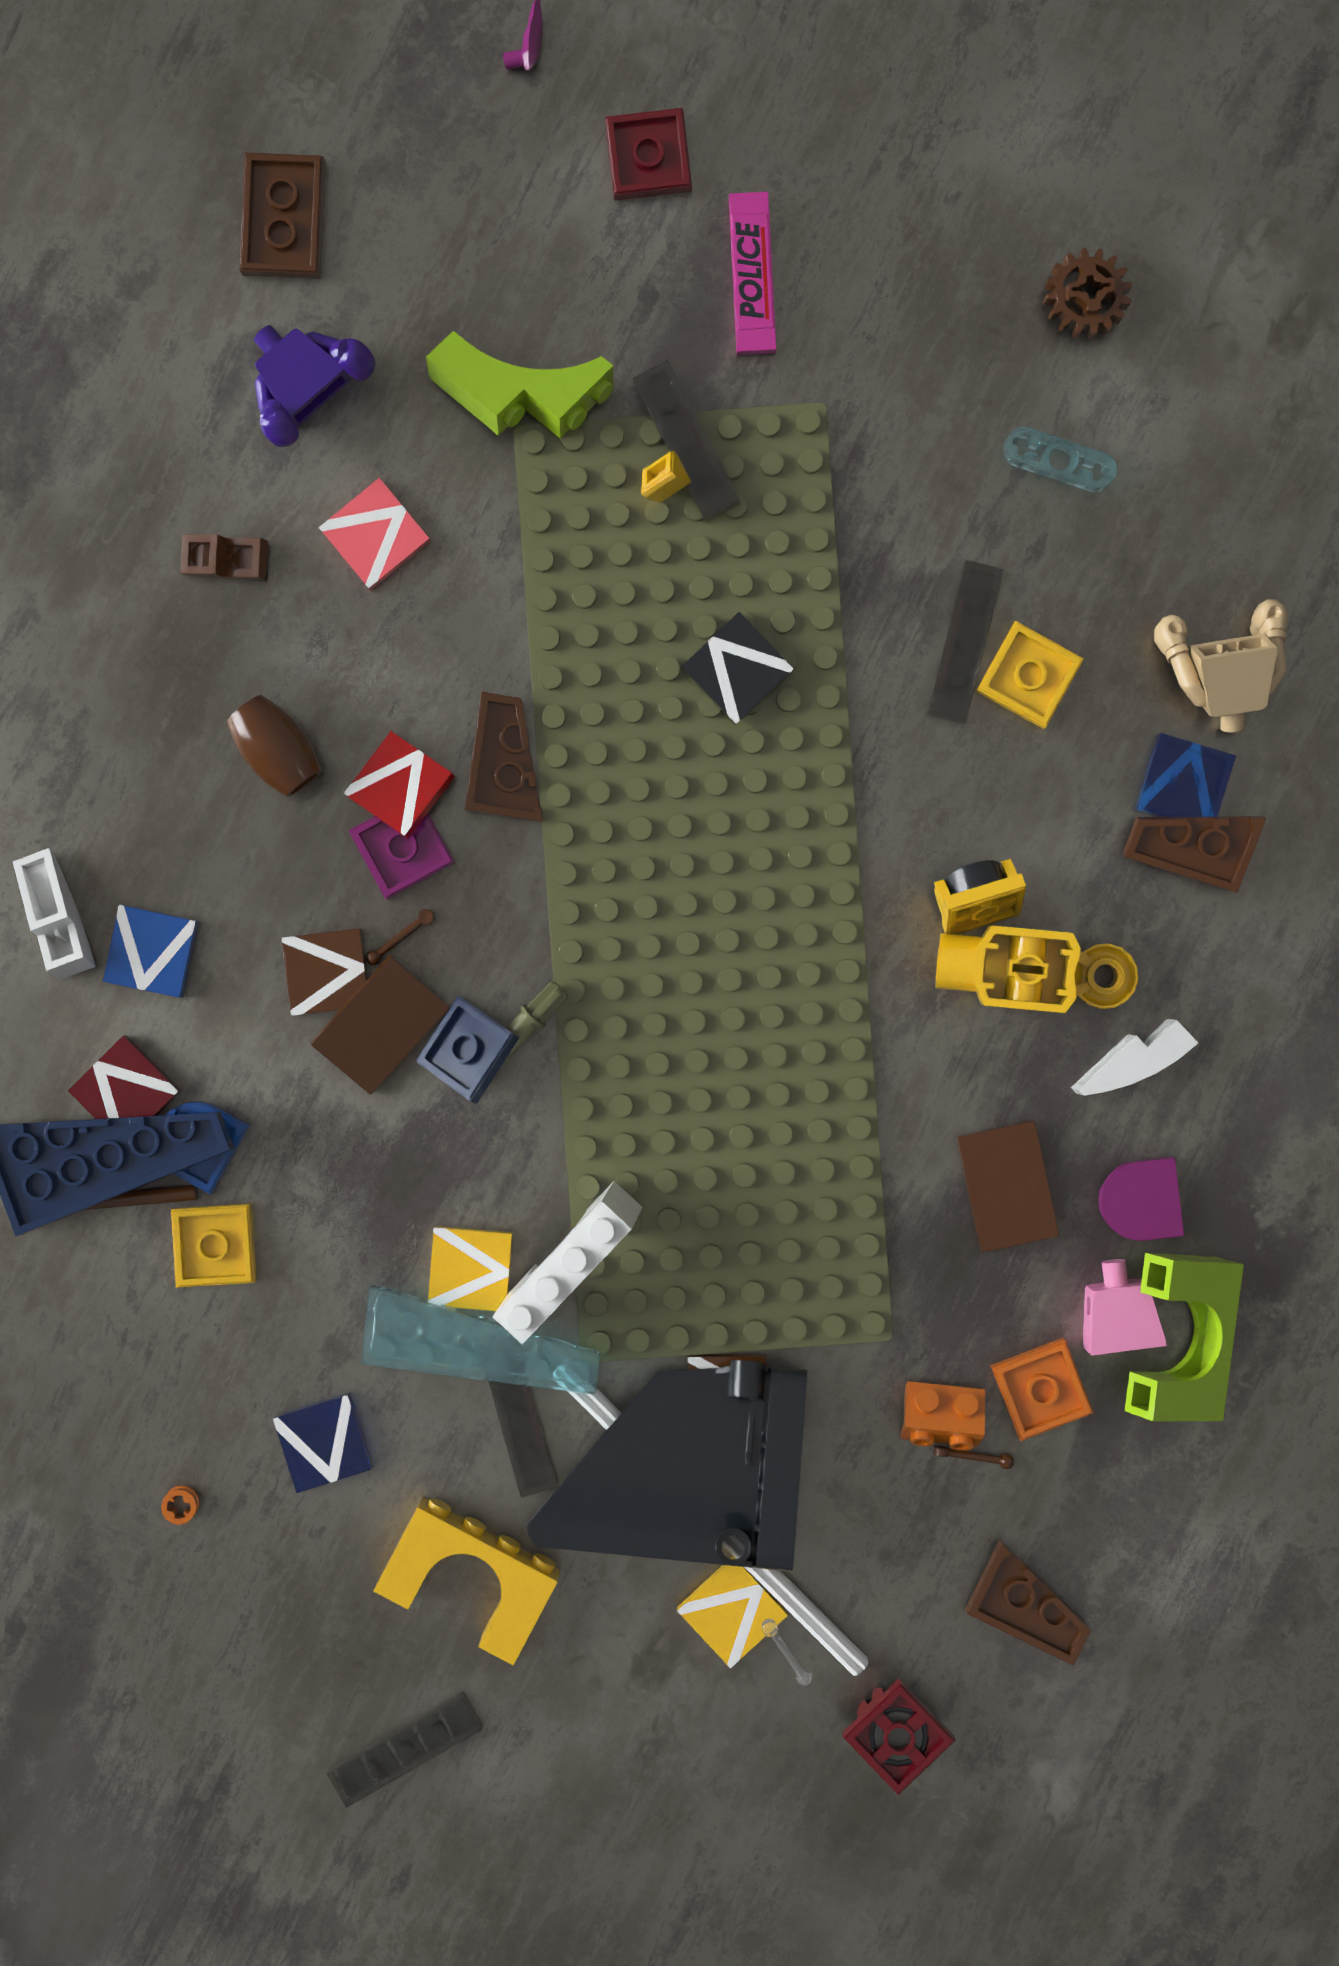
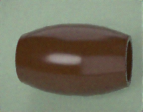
(274, 745)

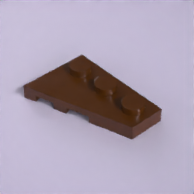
(1026, 1608)

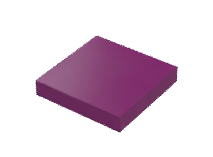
(400, 861)

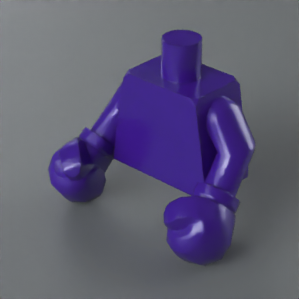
(301, 376)

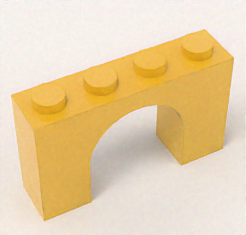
(523, 1578)

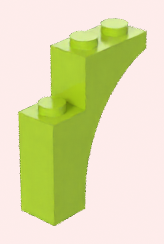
(502, 391)

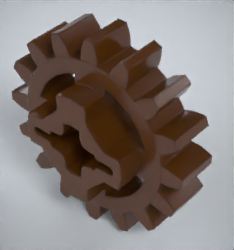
(1098, 279)

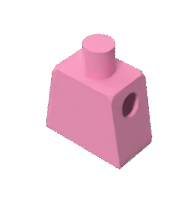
(1119, 1314)

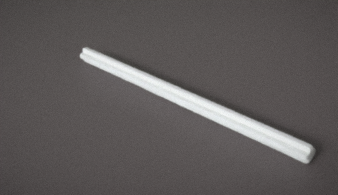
(772, 1580)

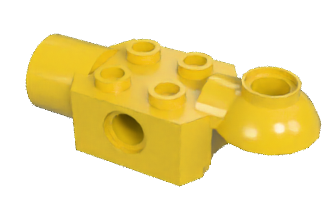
(1033, 969)

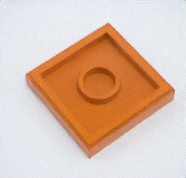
(1041, 1389)

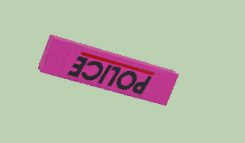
(752, 273)

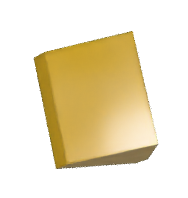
(664, 478)

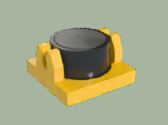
(979, 895)

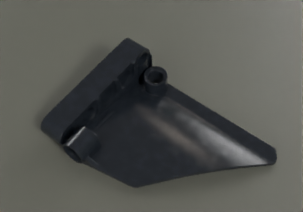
(688, 1469)

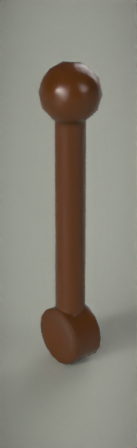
(424, 917)
(1006, 1460)

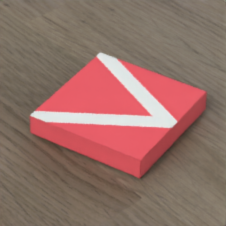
(375, 534)

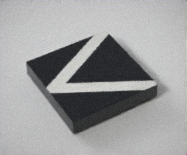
(737, 668)

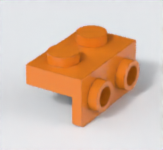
(943, 1415)

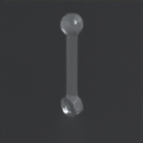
(770, 1629)

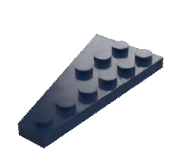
(77, 1164)

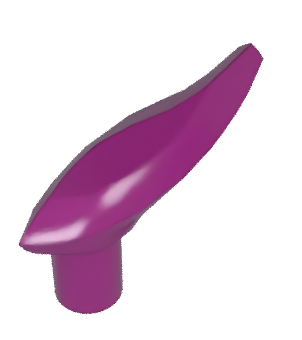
(532, 41)

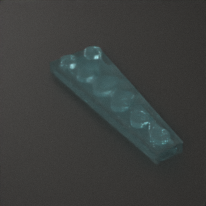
(443, 1341)

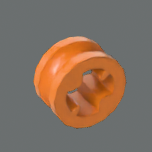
(171, 1513)

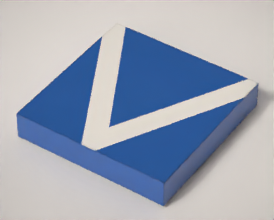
(150, 951)

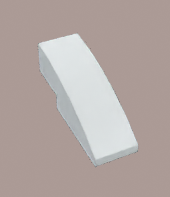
(53, 915)
(1136, 1060)

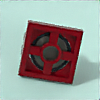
(898, 1735)

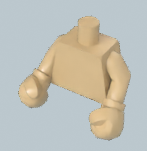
(1229, 673)

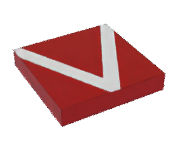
(399, 785)

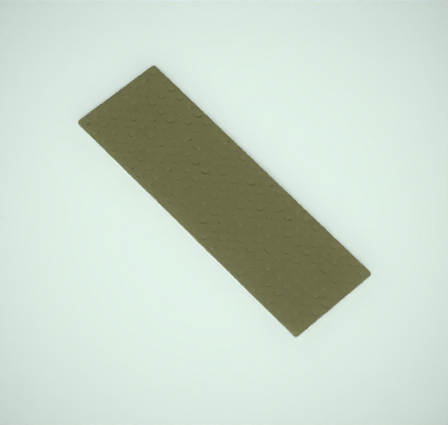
(704, 891)

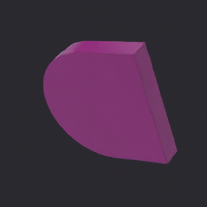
(1143, 1200)

